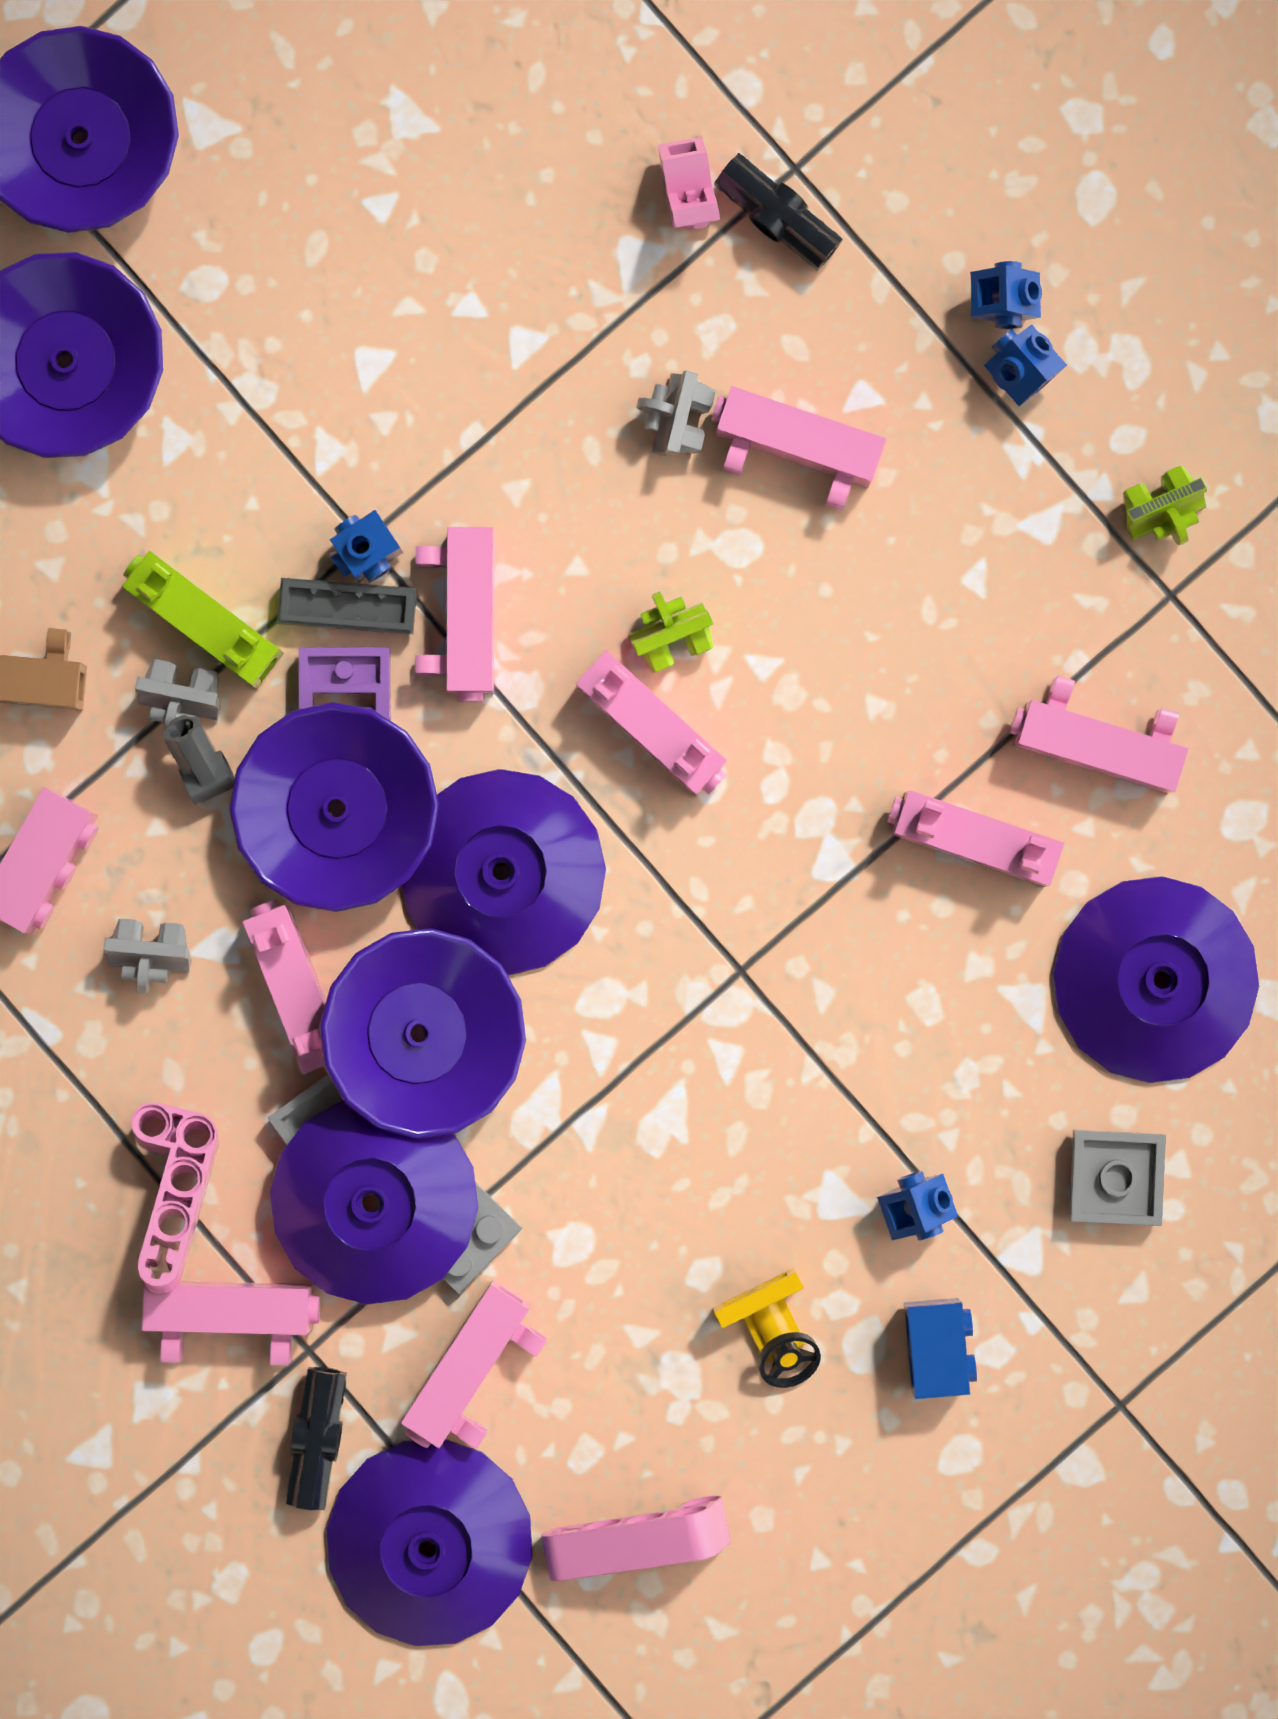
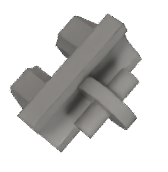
(670, 410)
(174, 700)
(147, 960)

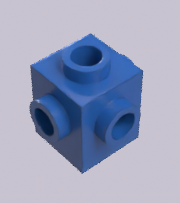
(1006, 295)
(1024, 363)
(367, 530)
(917, 1206)

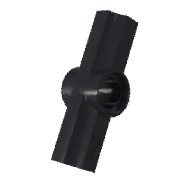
(778, 211)
(316, 1438)

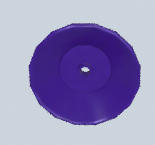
(92, 84)
(105, 322)
(286, 795)
(551, 861)
(1109, 971)
(468, 1023)
(363, 1254)
(439, 1497)

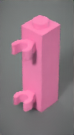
(797, 437)
(469, 612)
(652, 724)
(1100, 745)
(975, 837)
(289, 979)
(231, 1309)
(465, 1366)

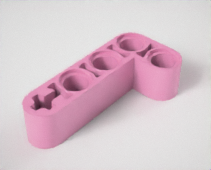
(170, 1200)
(638, 1542)

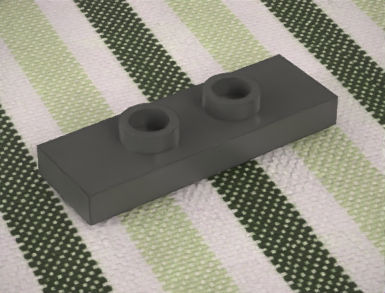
(347, 606)

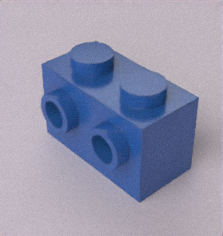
(938, 1348)

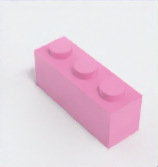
(43, 859)

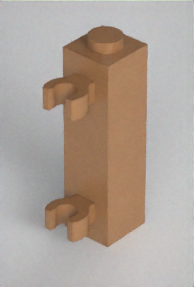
(46, 681)

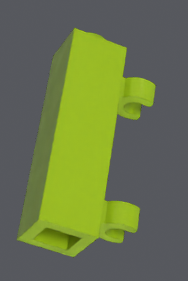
(201, 618)

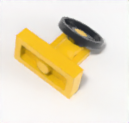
(773, 1328)

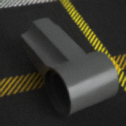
(200, 765)

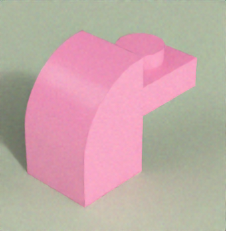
(688, 184)

